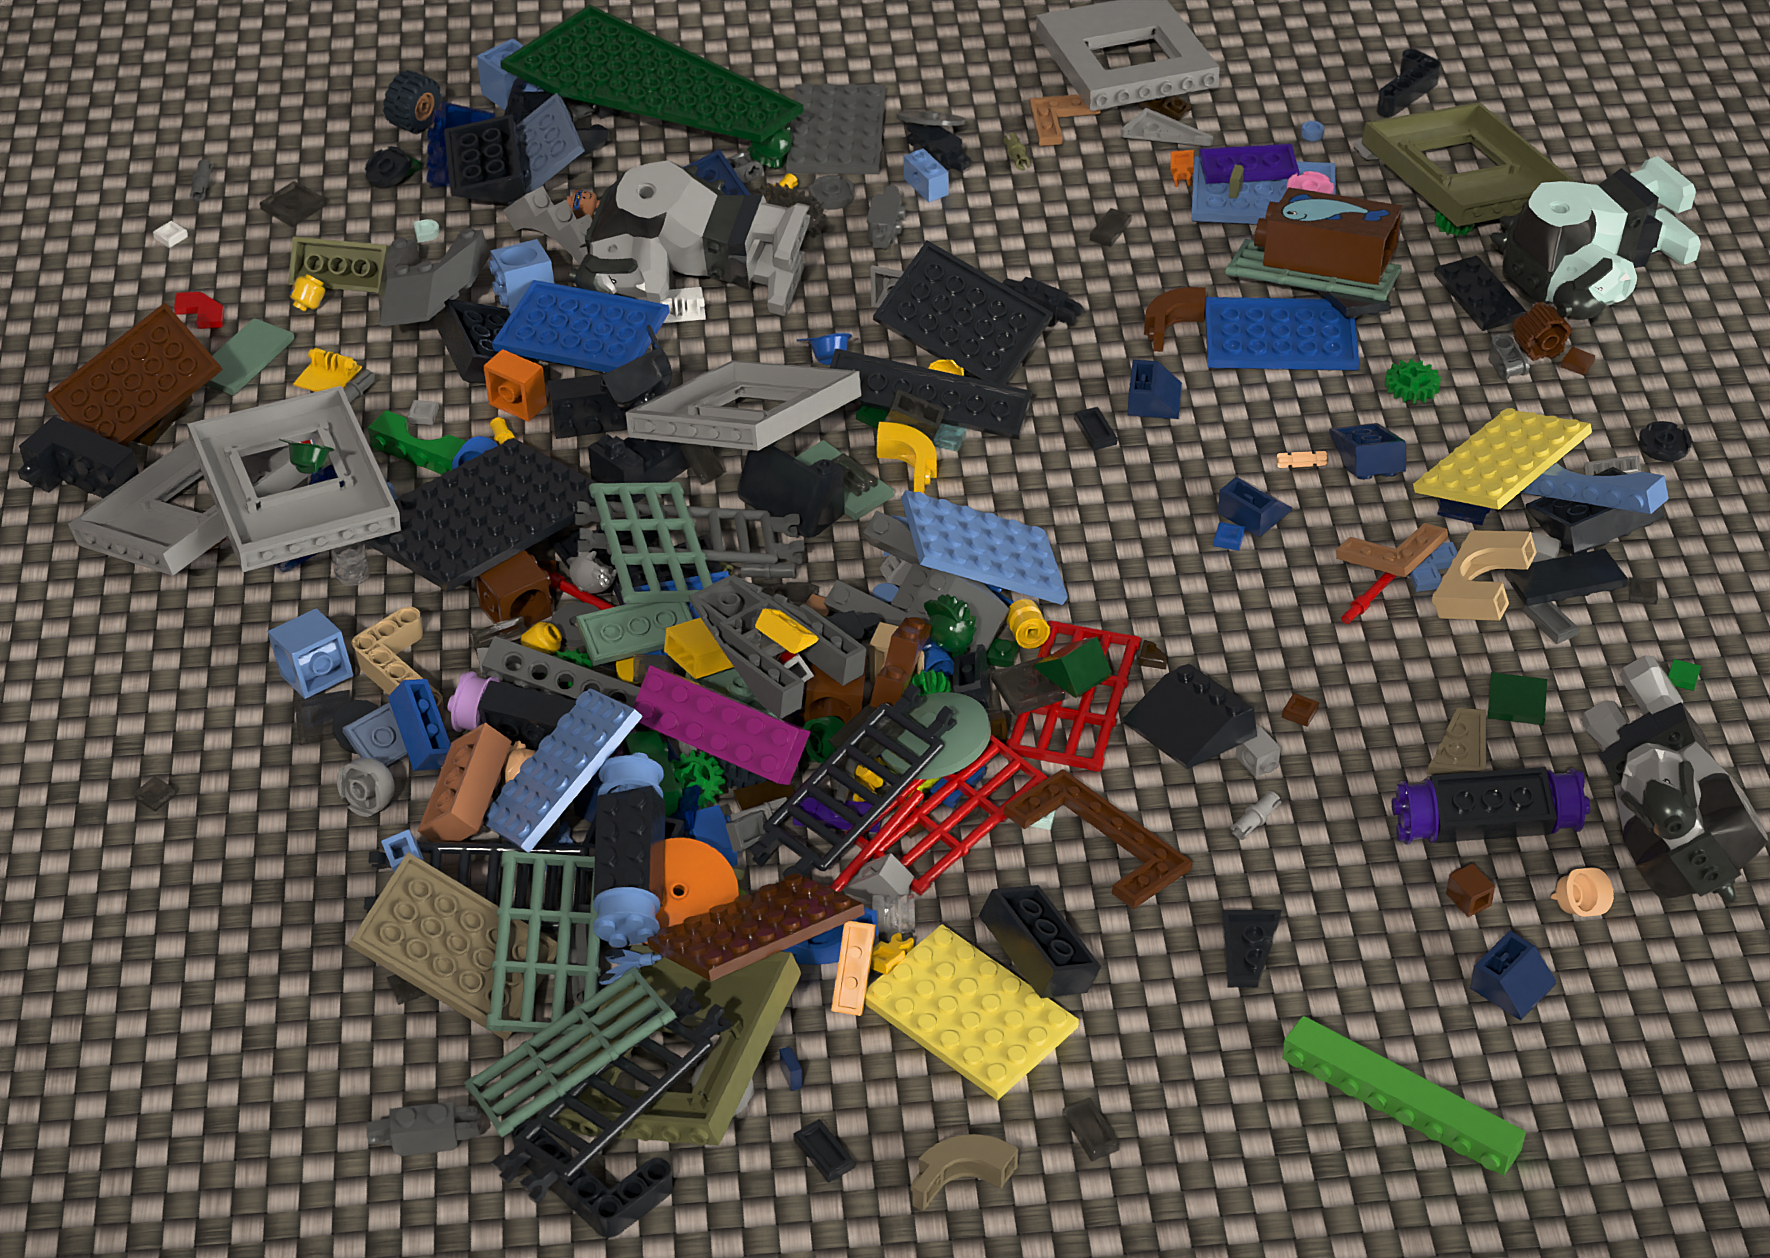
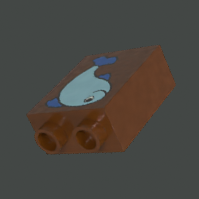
(1329, 235)

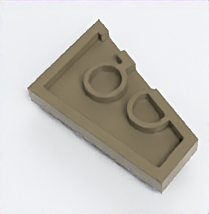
(1463, 744)

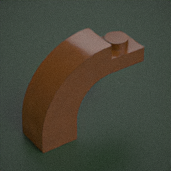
(1173, 307)

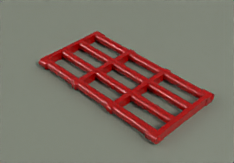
(1080, 715)
(940, 831)

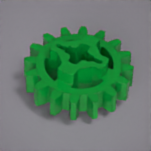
(1412, 381)
(695, 769)

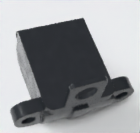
(639, 379)

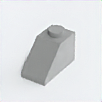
(880, 877)

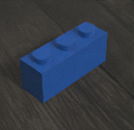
(420, 724)

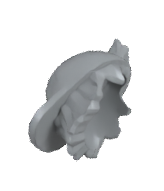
(589, 573)

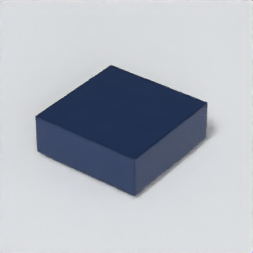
(790, 1068)

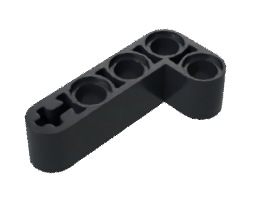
(1417, 76)

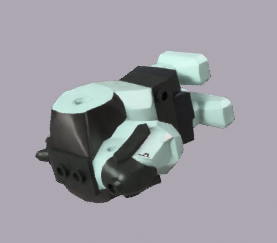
(1585, 240)

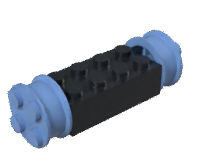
(629, 850)

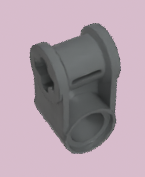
(745, 167)
(1507, 357)

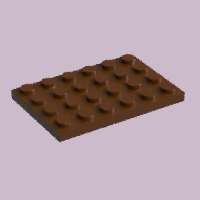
(135, 379)
(754, 926)

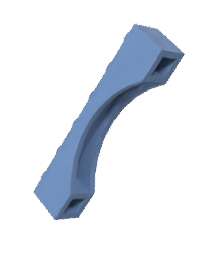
(1631, 492)

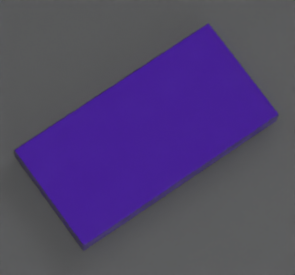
(1259, 162)

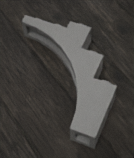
(557, 221)

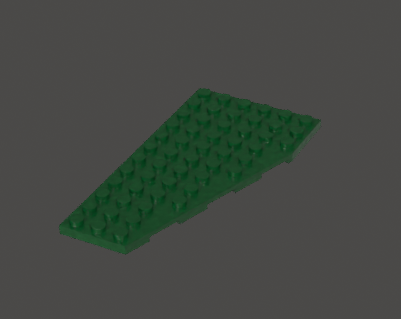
(632, 70)

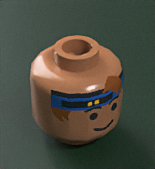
(583, 203)

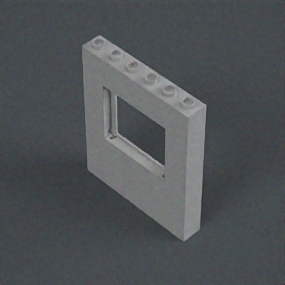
(1118, 23)
(696, 413)
(304, 517)
(146, 531)

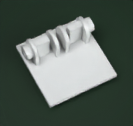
(685, 305)

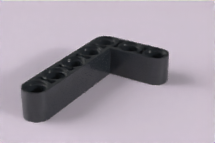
(648, 1183)

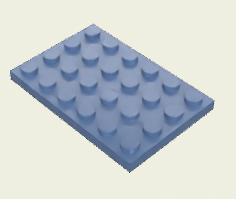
(1213, 203)
(983, 547)
(560, 768)

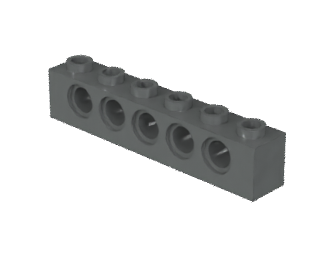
(504, 652)

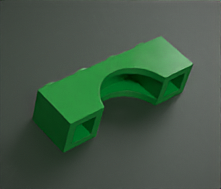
(391, 435)

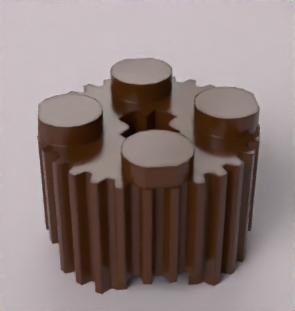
(1541, 332)

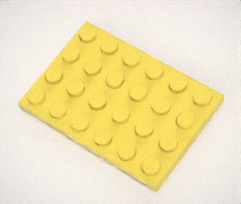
(1502, 458)
(970, 1011)

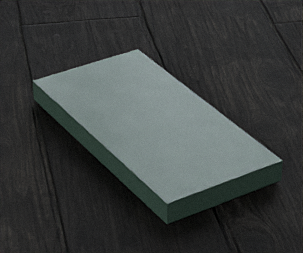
(248, 354)
(854, 506)
(629, 629)

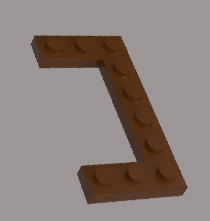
(1160, 860)

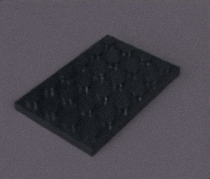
(962, 315)

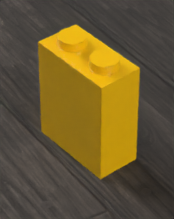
(695, 649)

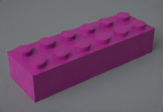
(720, 725)

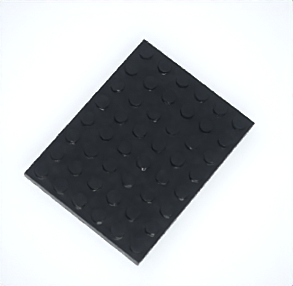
(483, 513)

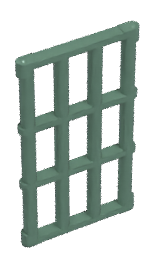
(1249, 264)
(643, 556)
(535, 916)
(549, 1074)

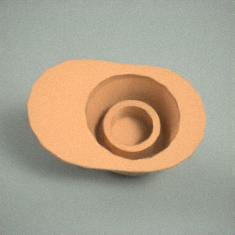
(1584, 892)

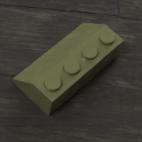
(338, 263)

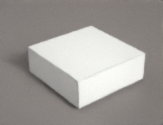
(170, 234)

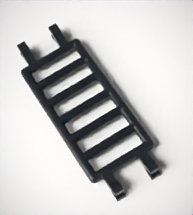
(931, 736)
(380, 861)
(553, 1167)

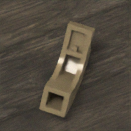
(963, 1157)

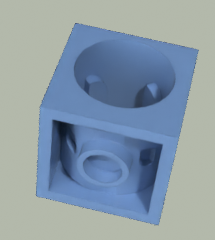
(496, 82)
(516, 269)
(310, 653)

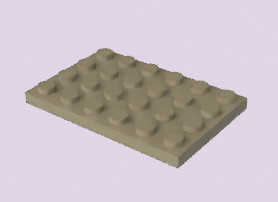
(445, 941)

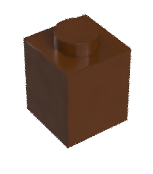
(1470, 890)

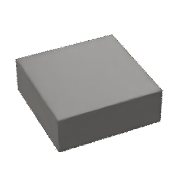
(423, 412)

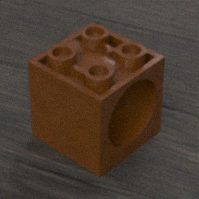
(515, 590)
(829, 697)

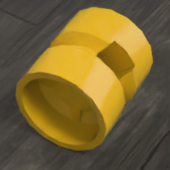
(1027, 624)

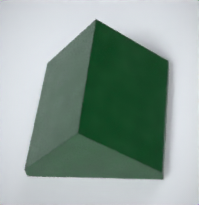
(1076, 666)

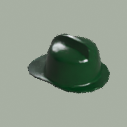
(307, 457)
(817, 746)

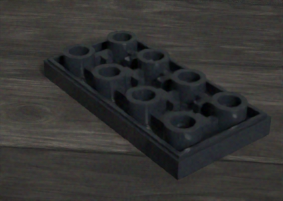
(1354, 305)
(1567, 577)

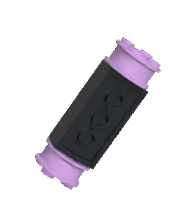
(510, 710)

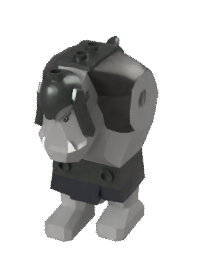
(677, 221)
(1674, 801)

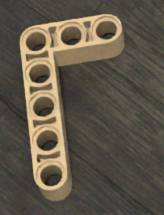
(377, 649)

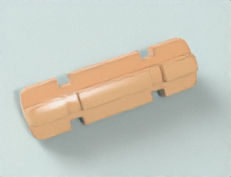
(1301, 459)

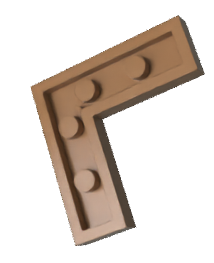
(1045, 114)
(1390, 560)

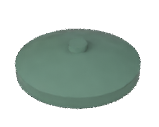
(962, 743)

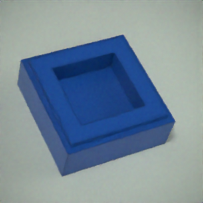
(1229, 536)

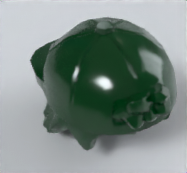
(772, 150)
(951, 624)

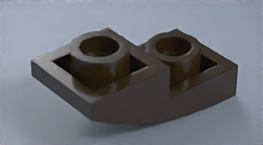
(1173, 107)

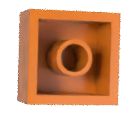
(515, 385)

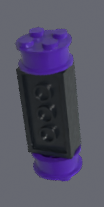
(1490, 805)

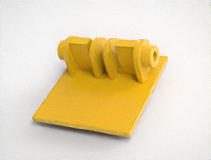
(327, 371)

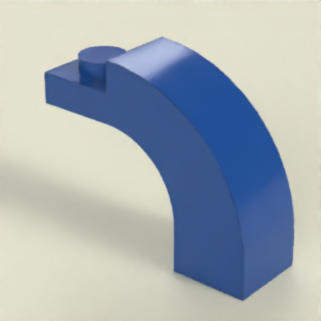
(826, 946)

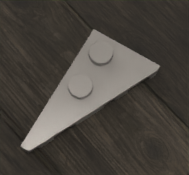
(1157, 127)

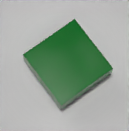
(1684, 674)

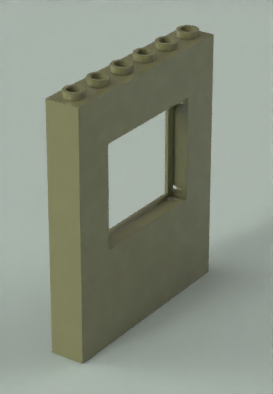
(1471, 194)
(752, 1003)

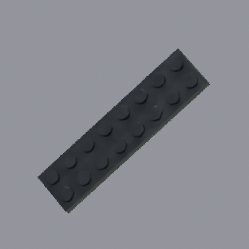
(966, 400)

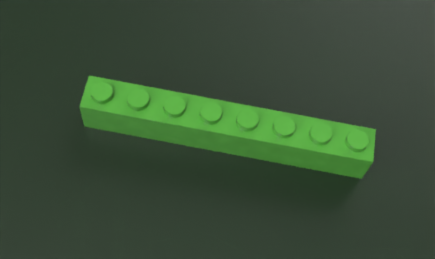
(1403, 1095)

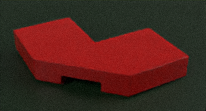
(208, 311)

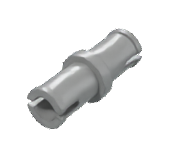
(1255, 815)

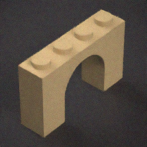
(1480, 552)

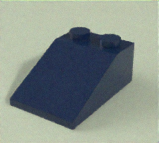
(1370, 450)

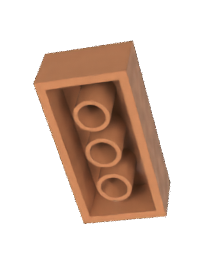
(465, 785)

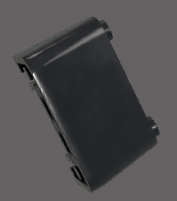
(524, 103)
(787, 486)

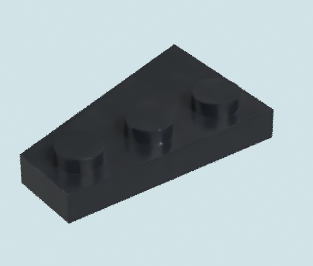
(1247, 944)

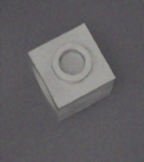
(1259, 754)

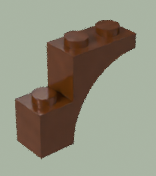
(901, 660)

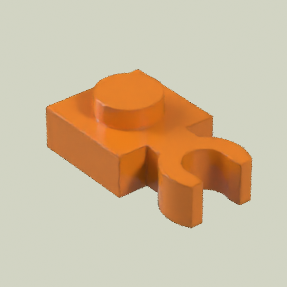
(1182, 166)

